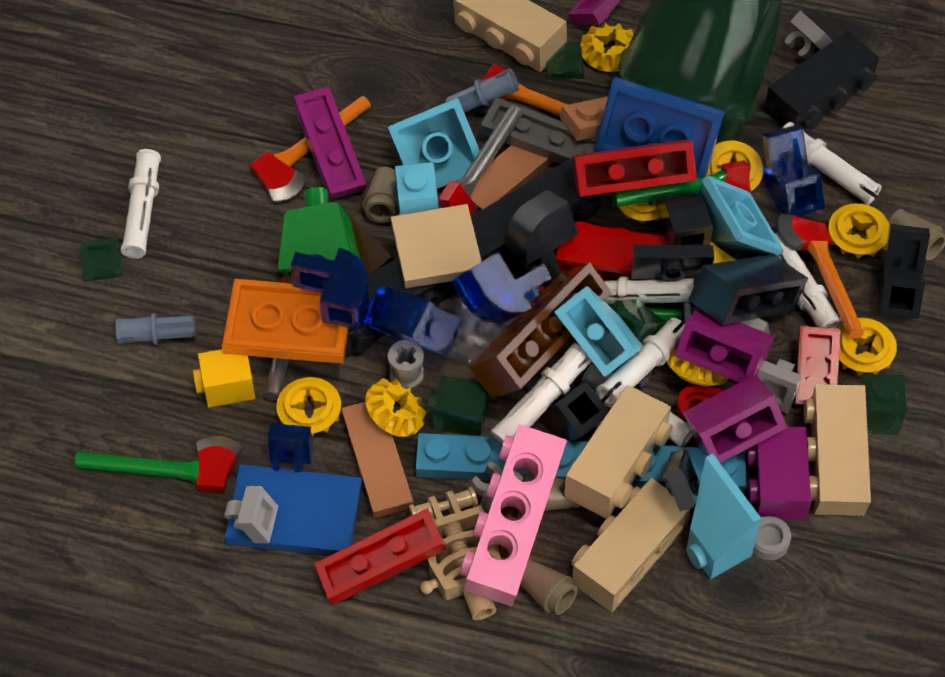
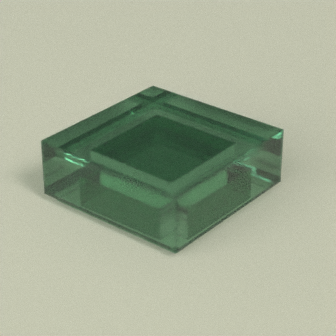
(566, 63)
(101, 259)

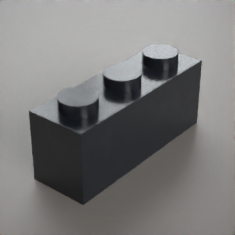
(822, 82)
(747, 289)

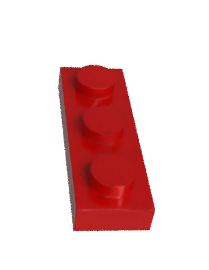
(380, 556)

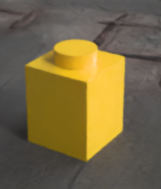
(224, 378)

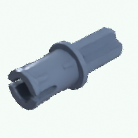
(487, 90)
(154, 328)

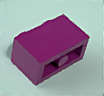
(724, 349)
(735, 419)
(780, 475)

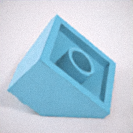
(437, 137)
(737, 219)
(722, 522)

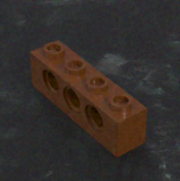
(534, 334)

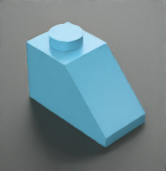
(416, 188)
(598, 330)

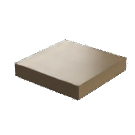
(435, 245)

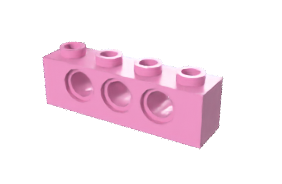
(501, 578)

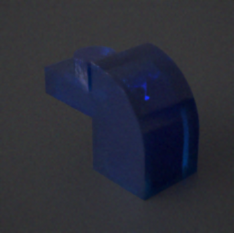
(788, 176)
(341, 283)
(493, 292)
(413, 320)

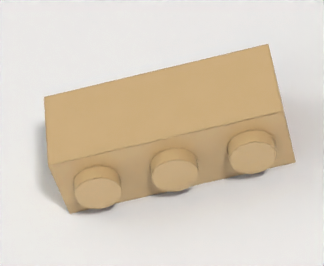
(514, 27)
(838, 449)
(618, 452)
(629, 545)

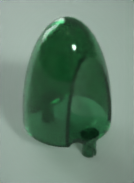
(705, 53)

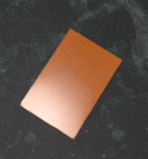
(280, 323)

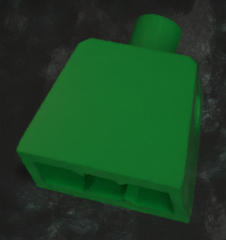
(315, 230)

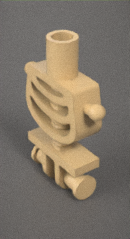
(446, 574)

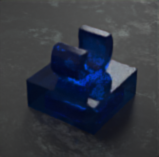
(290, 445)

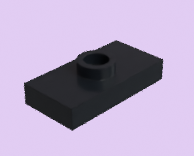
(669, 261)
(682, 479)

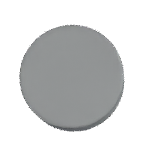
(772, 538)

